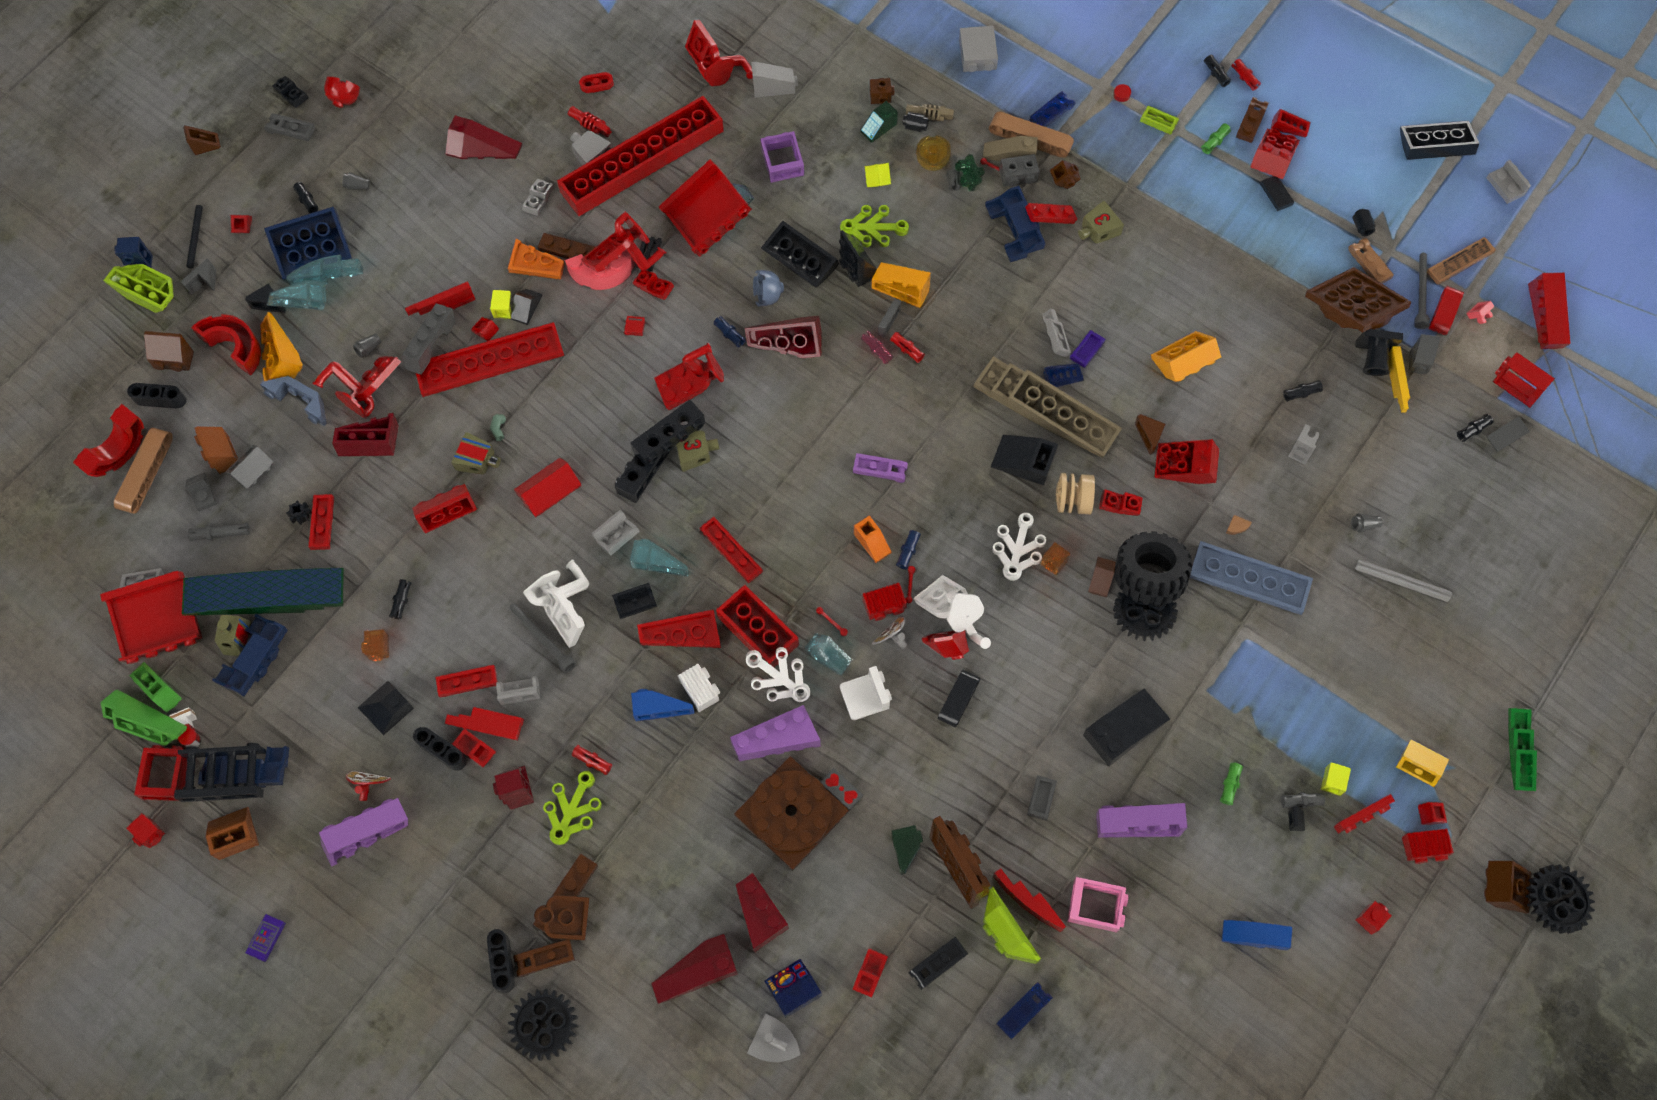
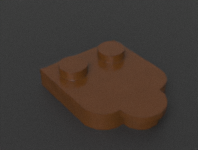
(564, 917)

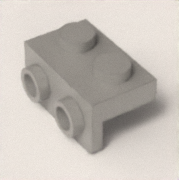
(615, 533)

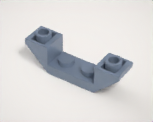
(279, 388)

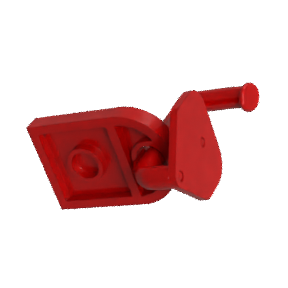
(705, 53)
(618, 242)
(689, 377)
(359, 390)

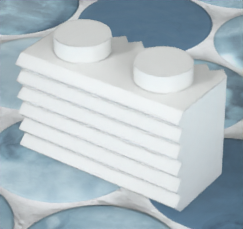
(699, 688)

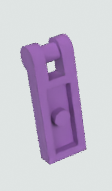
(880, 467)

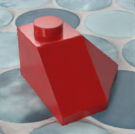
(948, 643)

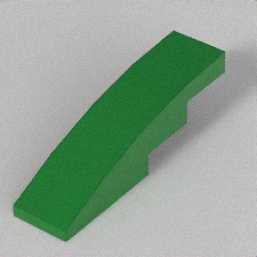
(1521, 749)

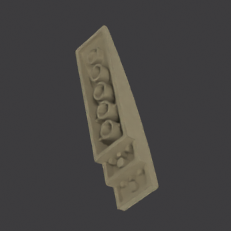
(1047, 406)

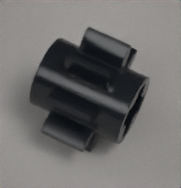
(294, 513)

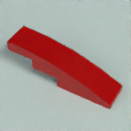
(1034, 905)

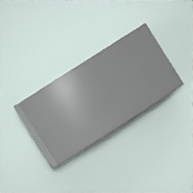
(538, 197)

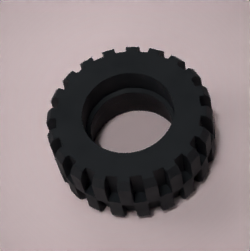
(1150, 586)

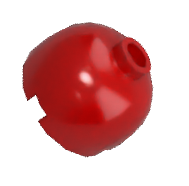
(341, 92)

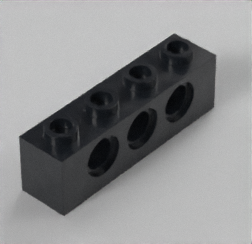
(672, 423)
(634, 489)

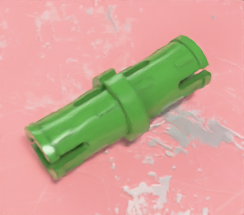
(1216, 138)
(1231, 783)

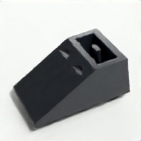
(855, 260)
(1025, 457)

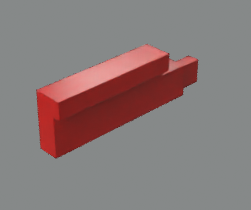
(450, 298)
(489, 723)

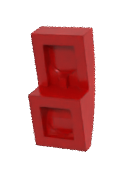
(474, 748)
(870, 972)

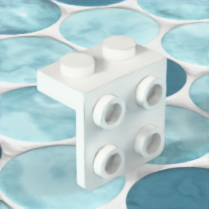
(866, 694)

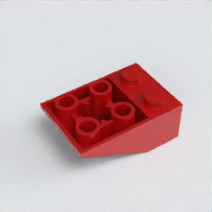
(1275, 153)
(1188, 461)

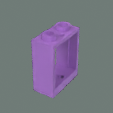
(785, 170)

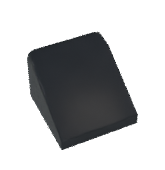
(1296, 819)

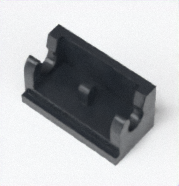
(634, 600)

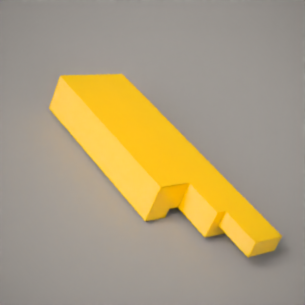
(1398, 378)

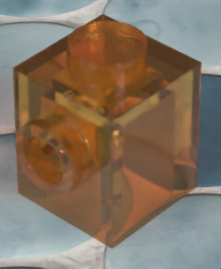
(1055, 558)
(375, 645)

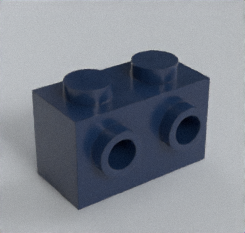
(133, 251)

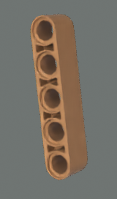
(1048, 139)
(143, 470)

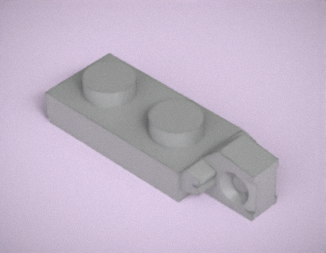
(1056, 333)

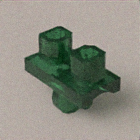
(971, 172)

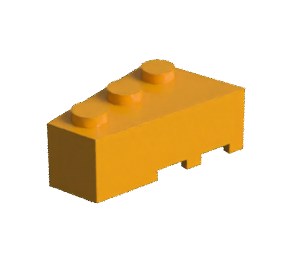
(902, 283)

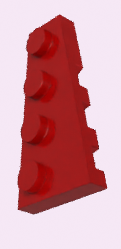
(682, 631)

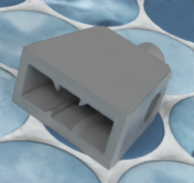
(588, 146)

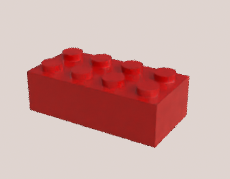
(756, 625)

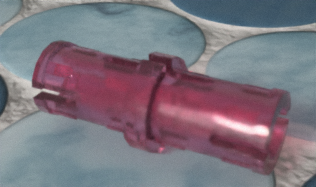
(877, 347)

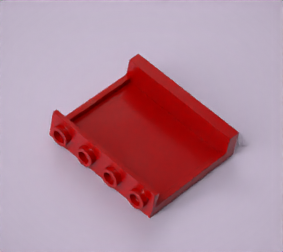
(705, 207)
(150, 617)

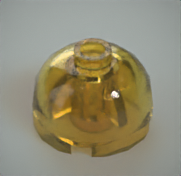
(933, 152)

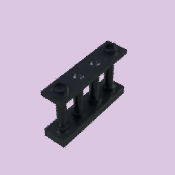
(229, 790)

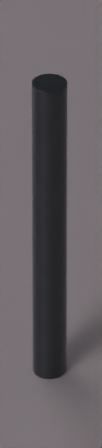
(194, 236)

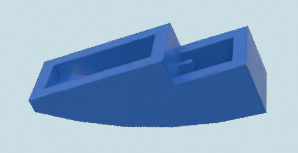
(1257, 934)

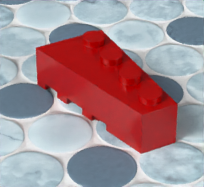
(1550, 310)

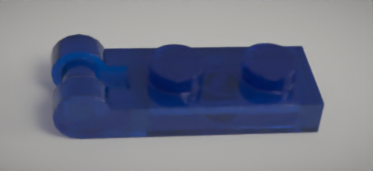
(1052, 110)
(1023, 1011)

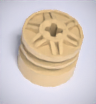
(1075, 493)

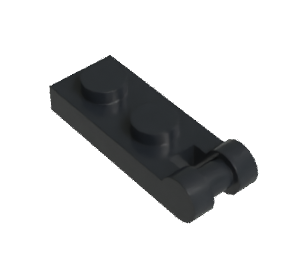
(939, 962)

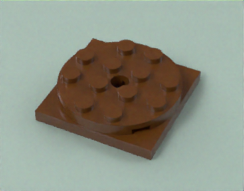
(1357, 301)
(797, 835)
(959, 860)

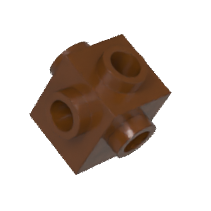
(881, 90)
(1065, 174)

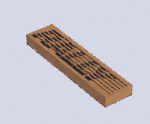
(1461, 260)

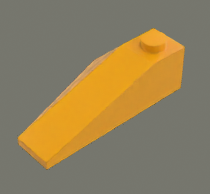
(278, 352)

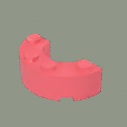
(612, 276)

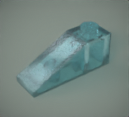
(300, 295)
(651, 557)

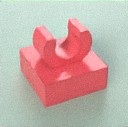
(1480, 310)

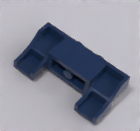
(1026, 233)
(254, 658)
(267, 772)

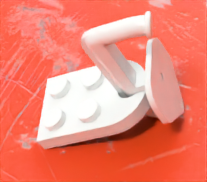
(951, 601)
(556, 603)

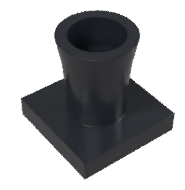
(1378, 345)

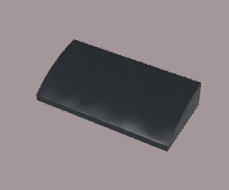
(1438, 140)
(800, 254)

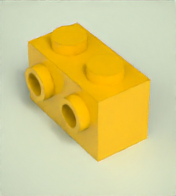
(1422, 761)

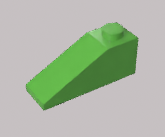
(155, 687)

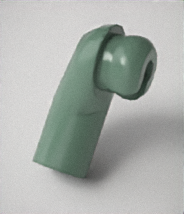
(495, 425)

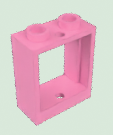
(1122, 900)

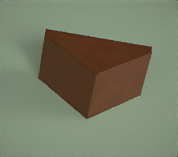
(201, 140)
(1150, 431)
(1102, 577)

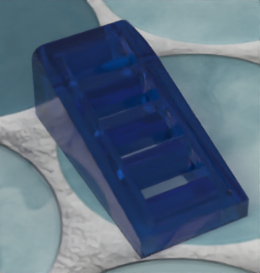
(1051, 370)

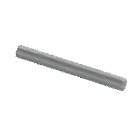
(1403, 580)

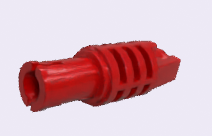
(590, 121)

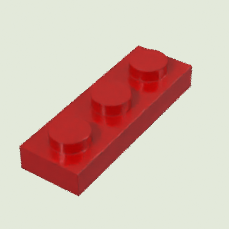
(1051, 213)
(321, 522)
(466, 681)
(1365, 815)

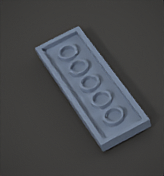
(1251, 578)

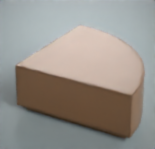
(1238, 525)

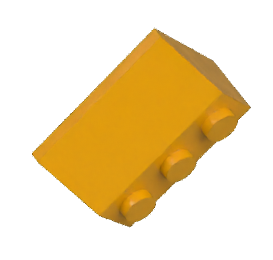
(1187, 356)

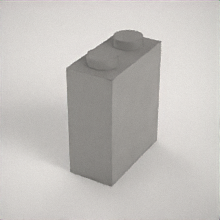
(978, 49)

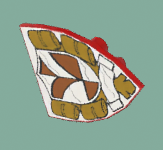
(364, 780)

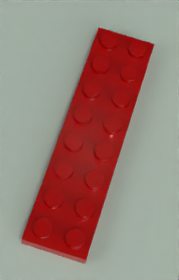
(490, 359)

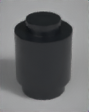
(915, 121)
(1364, 222)

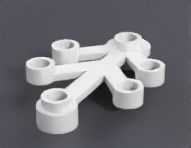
(1018, 549)
(779, 678)

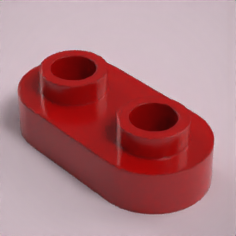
(596, 82)

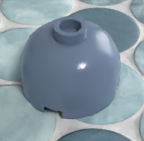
(767, 287)

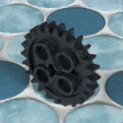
(1140, 624)
(1569, 918)
(527, 1014)

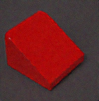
(240, 223)
(485, 328)
(1432, 813)

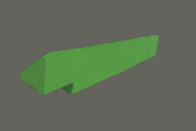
(140, 719)

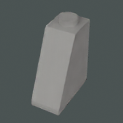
(772, 80)

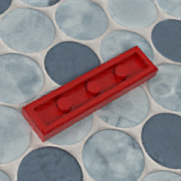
(731, 549)

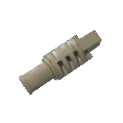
(934, 112)

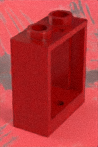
(1518, 387)
(178, 782)

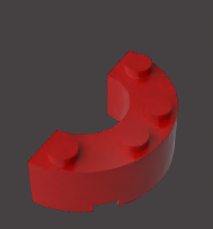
(230, 328)
(117, 448)

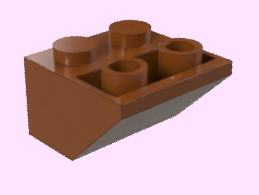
(216, 447)
(231, 834)

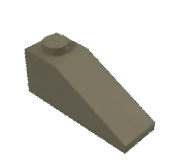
(1010, 148)

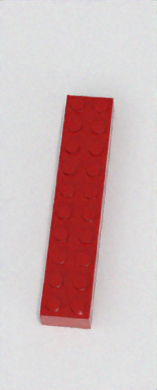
(640, 155)

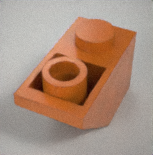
(871, 539)

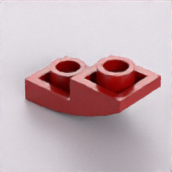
(653, 285)
(1121, 504)

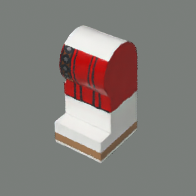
(189, 737)

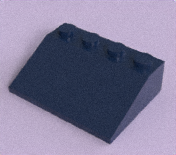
(307, 240)

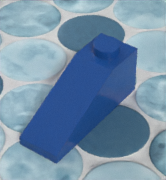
(653, 705)

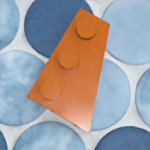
(529, 261)

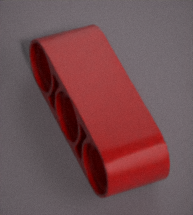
(1446, 310)

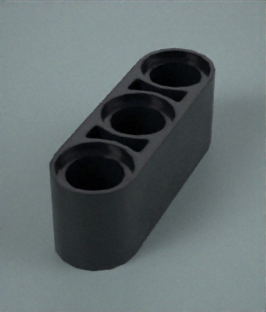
(146, 395)
(959, 698)
(431, 744)
(494, 953)

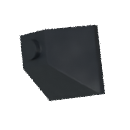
(385, 708)

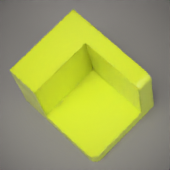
(877, 175)
(500, 304)
(1335, 779)

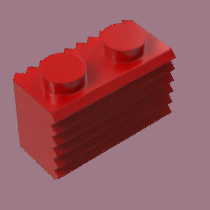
(884, 602)
(1427, 845)

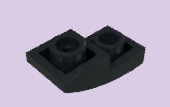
(290, 91)

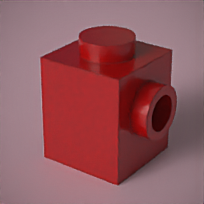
(145, 831)
(1373, 917)

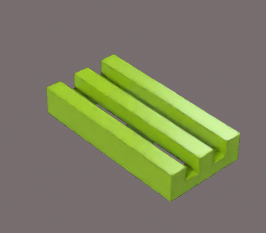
(1158, 122)

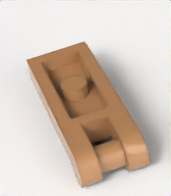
(1370, 261)

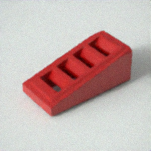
(1280, 119)

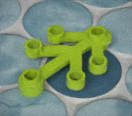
(872, 226)
(570, 810)

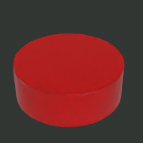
(1122, 93)

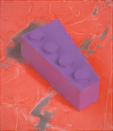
(778, 735)
(1142, 821)
(362, 830)

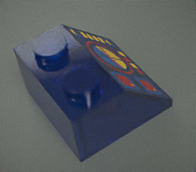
(793, 988)

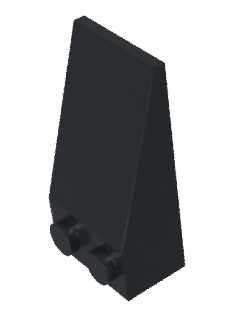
(1125, 726)

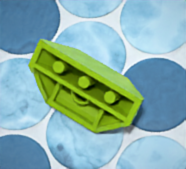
(142, 286)
(1006, 931)

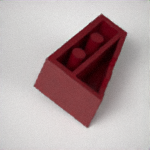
(368, 438)
(513, 787)
(760, 913)

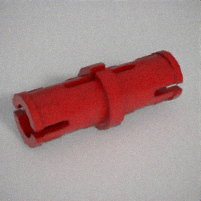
(1246, 74)
(907, 347)
(601, 765)

